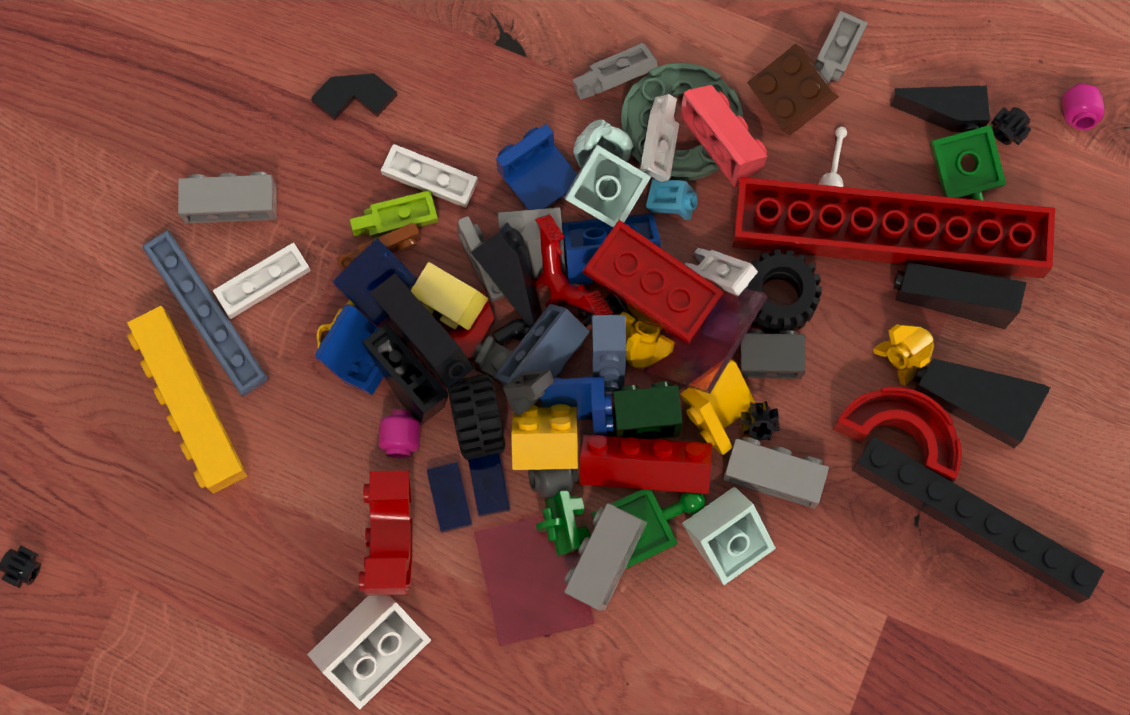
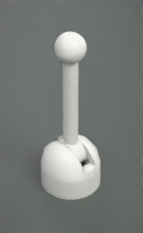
(833, 178)

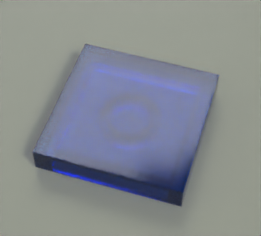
(367, 272)

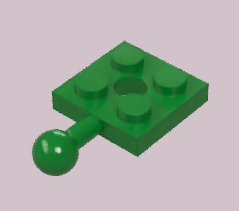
(987, 170)
(657, 533)

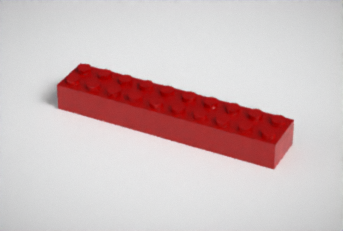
(894, 227)

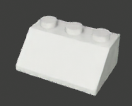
(368, 648)

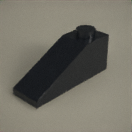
(947, 107)
(509, 266)
(406, 374)

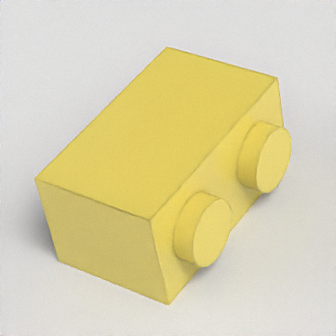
(448, 296)

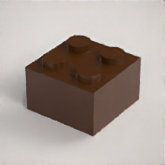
(793, 89)

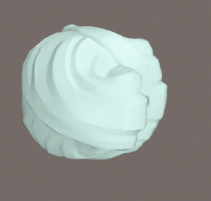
(605, 136)

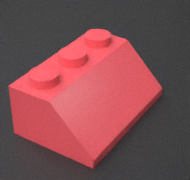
(722, 133)

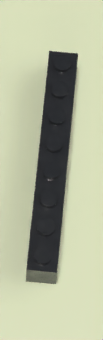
(978, 520)

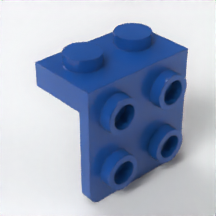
(536, 169)
(345, 354)
(588, 397)

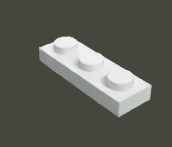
(429, 175)
(261, 280)

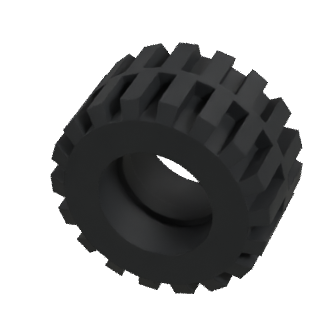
(800, 277)
(476, 417)

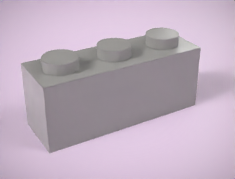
(227, 198)
(776, 472)
(604, 556)

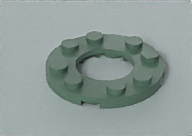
(673, 80)

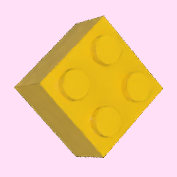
(545, 438)

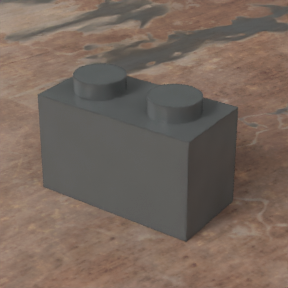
(772, 355)

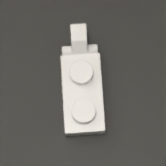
(660, 139)

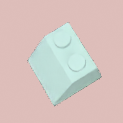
(607, 186)
(729, 535)

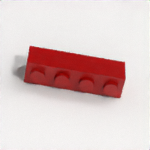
(645, 464)

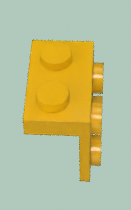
(719, 408)

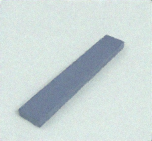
(205, 313)

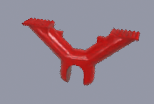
(555, 279)

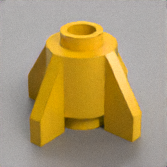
(645, 343)
(907, 350)

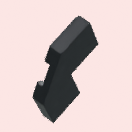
(342, 90)

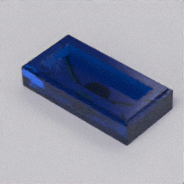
(489, 485)
(449, 497)

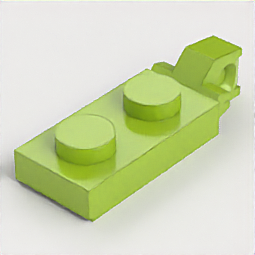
(394, 214)

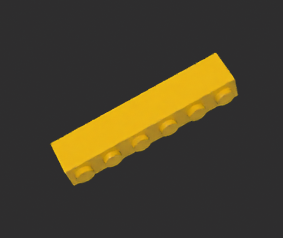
(186, 399)

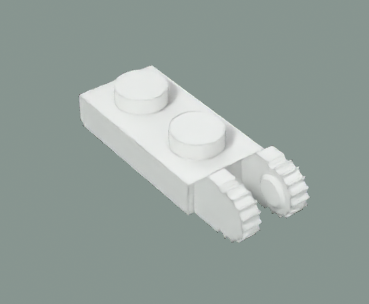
(723, 270)

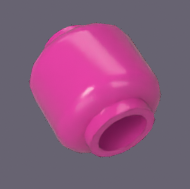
(1083, 106)
(399, 434)

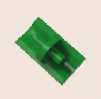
(560, 522)

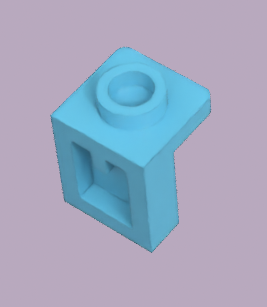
(672, 198)

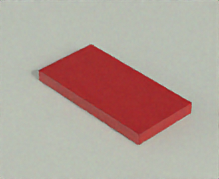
(653, 282)

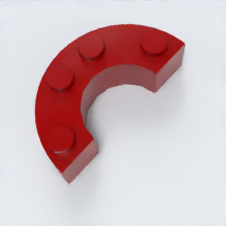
(914, 414)
(390, 536)

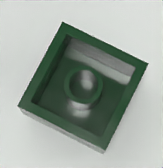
(647, 411)

